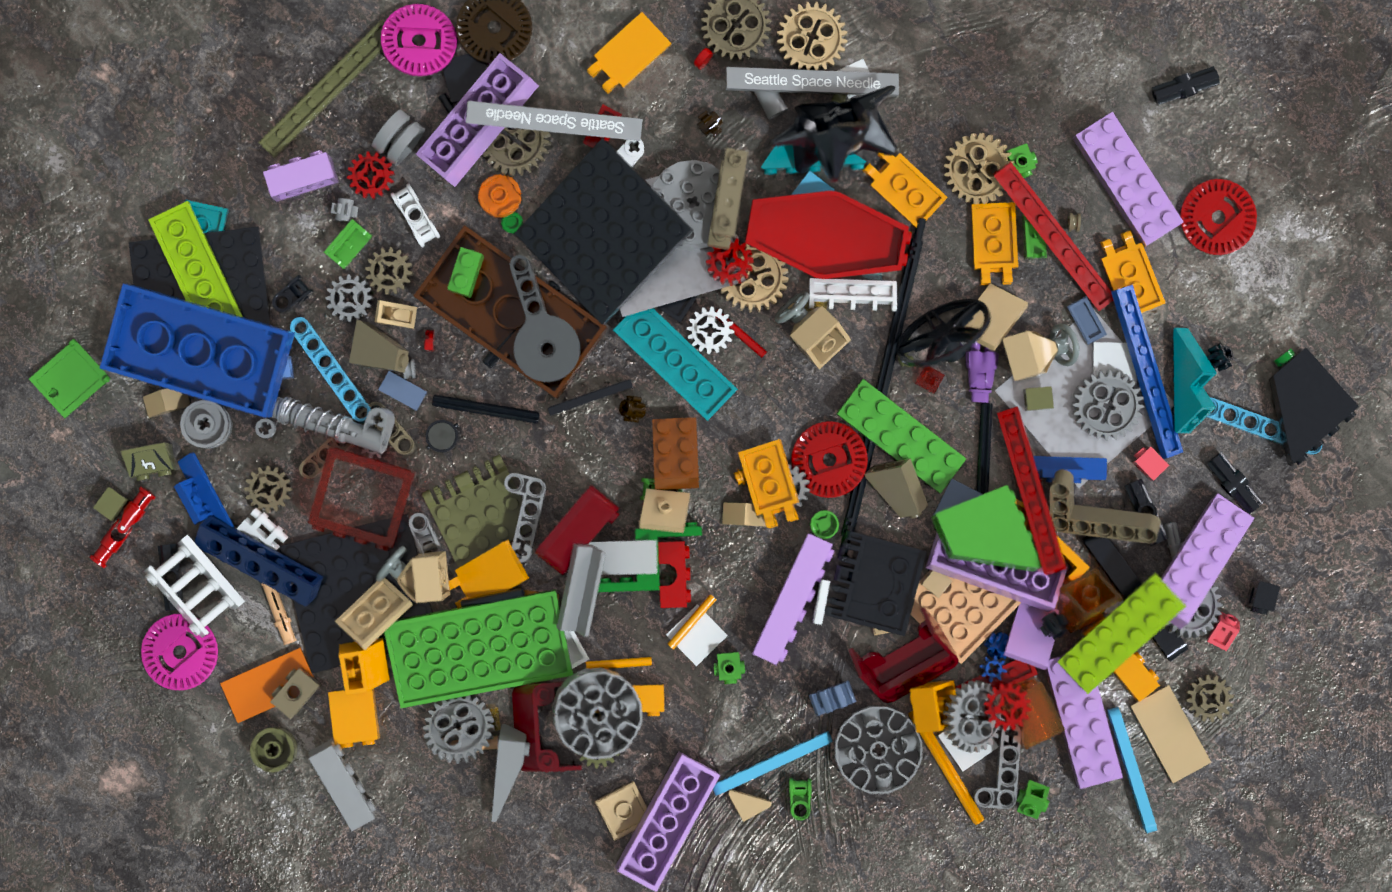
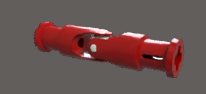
(131, 514)

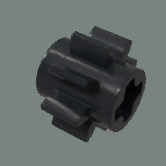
(1220, 357)
(1054, 625)

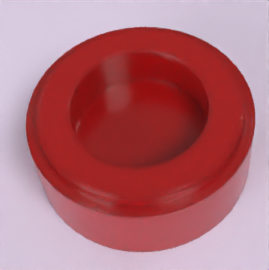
(703, 58)

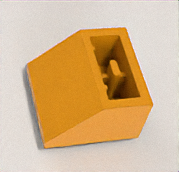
(363, 668)

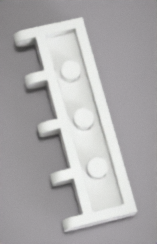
(853, 292)

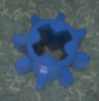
(996, 645)
(986, 667)

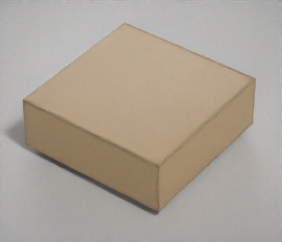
(936, 583)

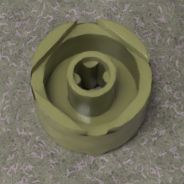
(263, 742)

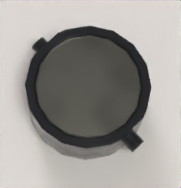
(442, 436)

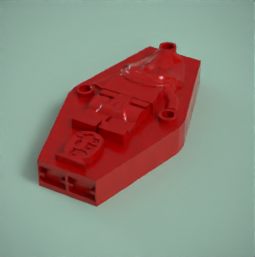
(827, 234)

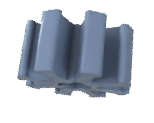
(832, 698)

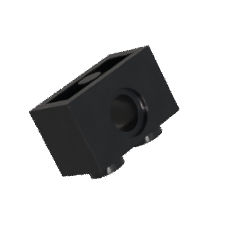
(1262, 597)

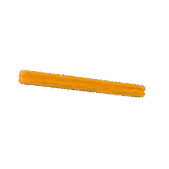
(951, 775)

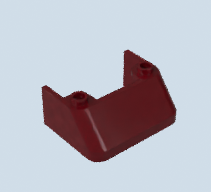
(577, 527)
(909, 665)
(525, 715)

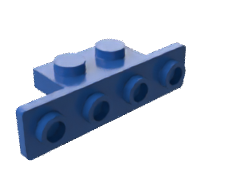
(1079, 467)
(198, 493)

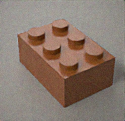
(675, 453)

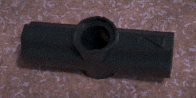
(1185, 85)
(1234, 483)
(1139, 498)
(166, 552)

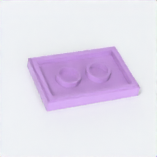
(1026, 639)

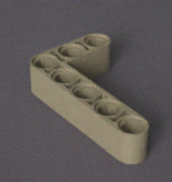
(394, 440)
(1094, 520)

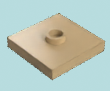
(664, 510)
(622, 810)

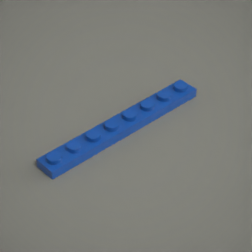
(1147, 371)

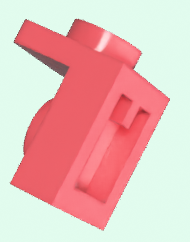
(1224, 631)

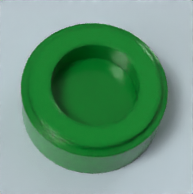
(512, 223)
(1284, 358)

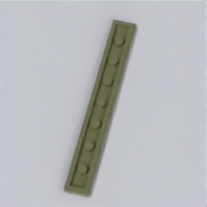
(323, 92)

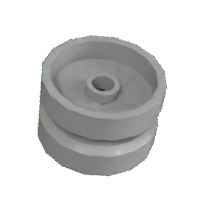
(398, 137)
(193, 424)

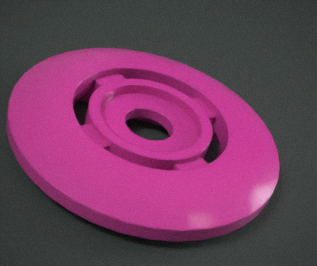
(424, 21)
(188, 671)

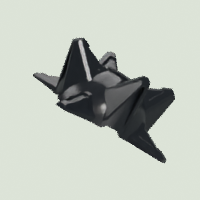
(836, 130)

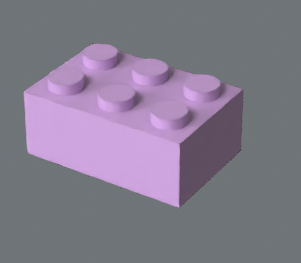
(300, 176)

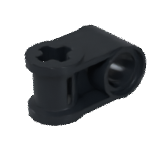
(293, 295)

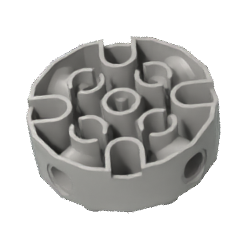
(687, 184)
(575, 709)
(896, 762)

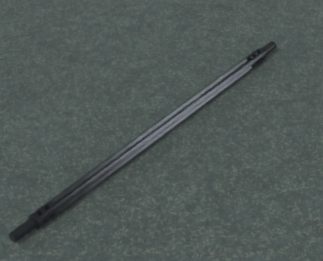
(887, 367)

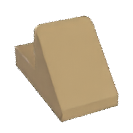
(395, 314)

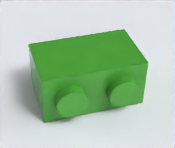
(465, 272)

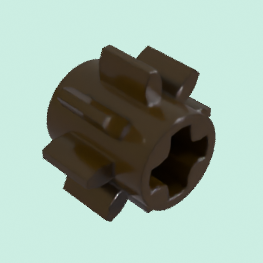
(710, 123)
(632, 409)

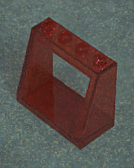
(342, 530)

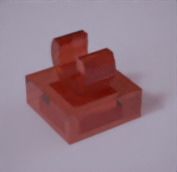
(929, 379)

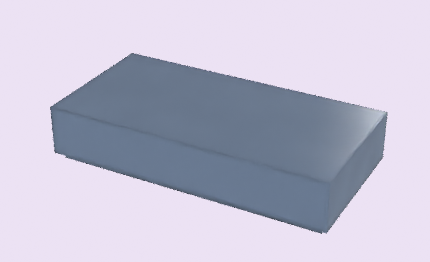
(1086, 320)
(402, 390)

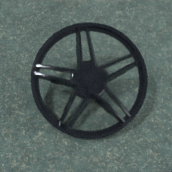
(946, 338)

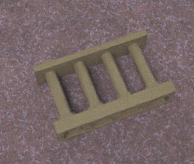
(727, 198)

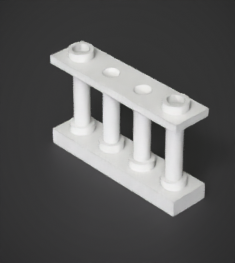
(201, 565)

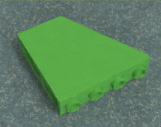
(988, 532)

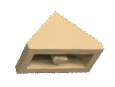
(165, 402)
(741, 515)
(747, 804)

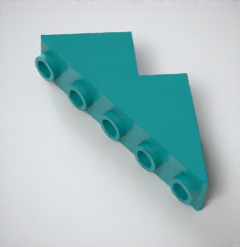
(783, 159)
(1191, 374)

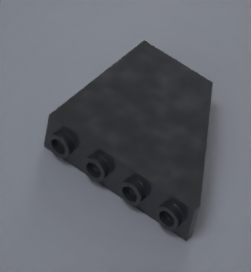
(1308, 405)

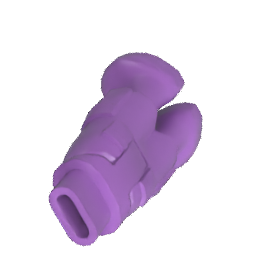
(981, 372)

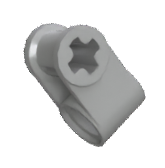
(424, 534)

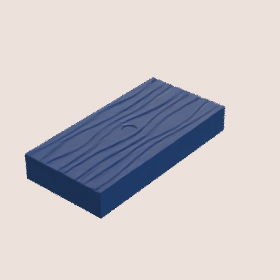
(197, 350)

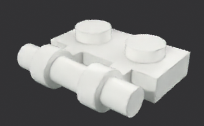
(252, 529)

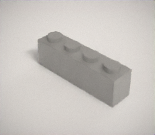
(341, 784)

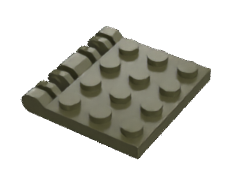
(479, 514)

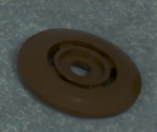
(483, 44)

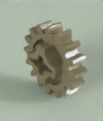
(381, 278)
(264, 479)
(1216, 690)

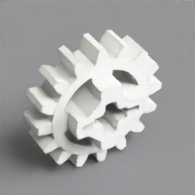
(711, 319)

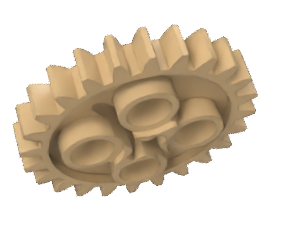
(793, 30)
(966, 181)
(762, 294)

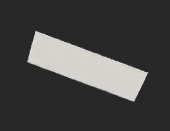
(628, 557)

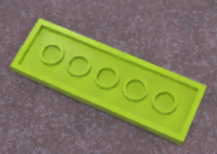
(192, 259)
(1121, 633)

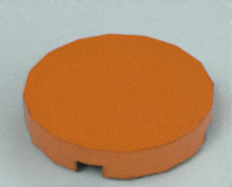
(499, 195)

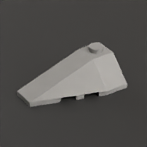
(510, 758)

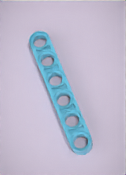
(333, 368)
(1238, 422)
(772, 763)
(1132, 770)

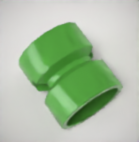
(824, 524)

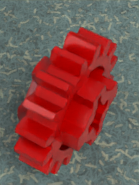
(361, 175)
(726, 270)
(1011, 720)

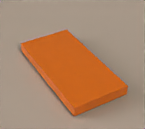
(252, 690)

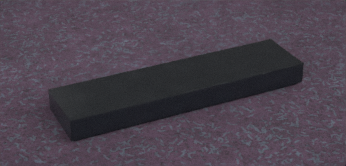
(590, 397)

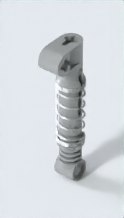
(342, 429)

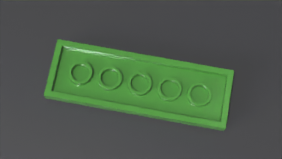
(901, 435)

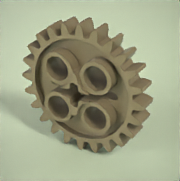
(752, 36)
(504, 156)

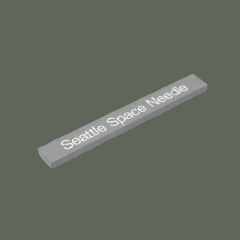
(808, 81)
(553, 120)

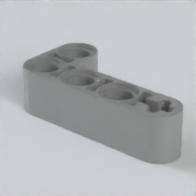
(524, 519)
(1003, 765)

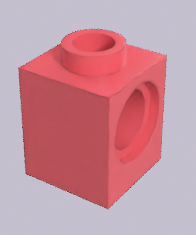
(1149, 463)

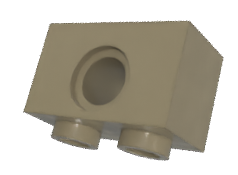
(307, 686)

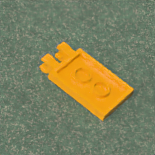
(629, 53)
(905, 188)
(994, 240)
(1131, 266)
(770, 482)
(489, 573)

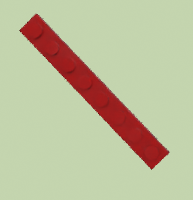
(1054, 235)
(1031, 491)

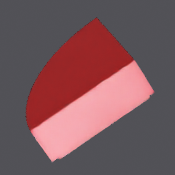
(429, 341)

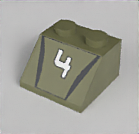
(149, 460)

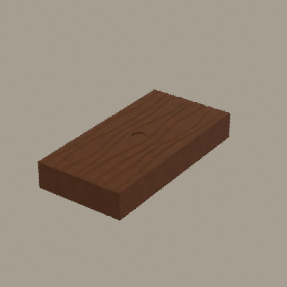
(497, 308)

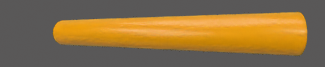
(689, 624)
(620, 663)

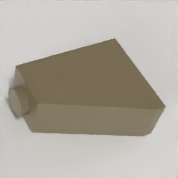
(376, 349)
(899, 487)

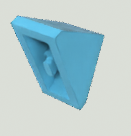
(811, 184)

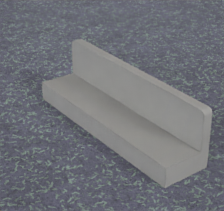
(581, 589)

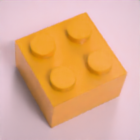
(930, 703)

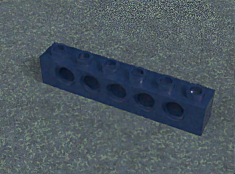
(258, 561)

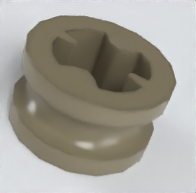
(1074, 222)

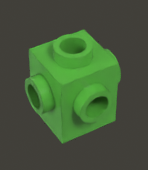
(1029, 159)
(725, 659)
(1033, 799)

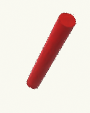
(744, 337)

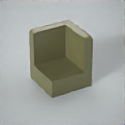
(1038, 398)
(111, 504)

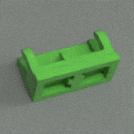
(1033, 243)
(348, 244)

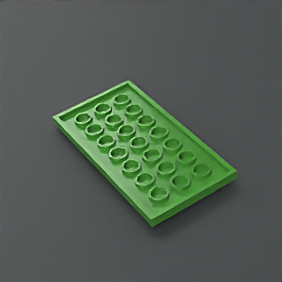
(477, 649)

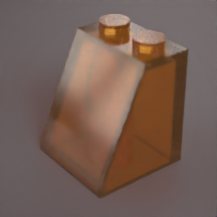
(1087, 600)
(1043, 718)

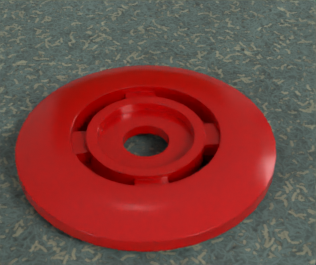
(1207, 199)
(825, 439)

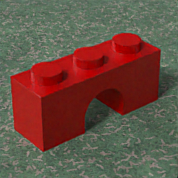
(675, 594)

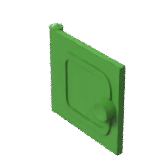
(72, 376)

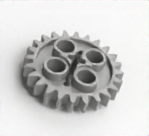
(1128, 409)
(1200, 623)
(971, 733)
(467, 744)

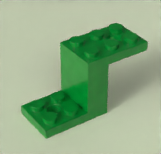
(647, 581)

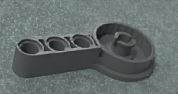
(542, 329)

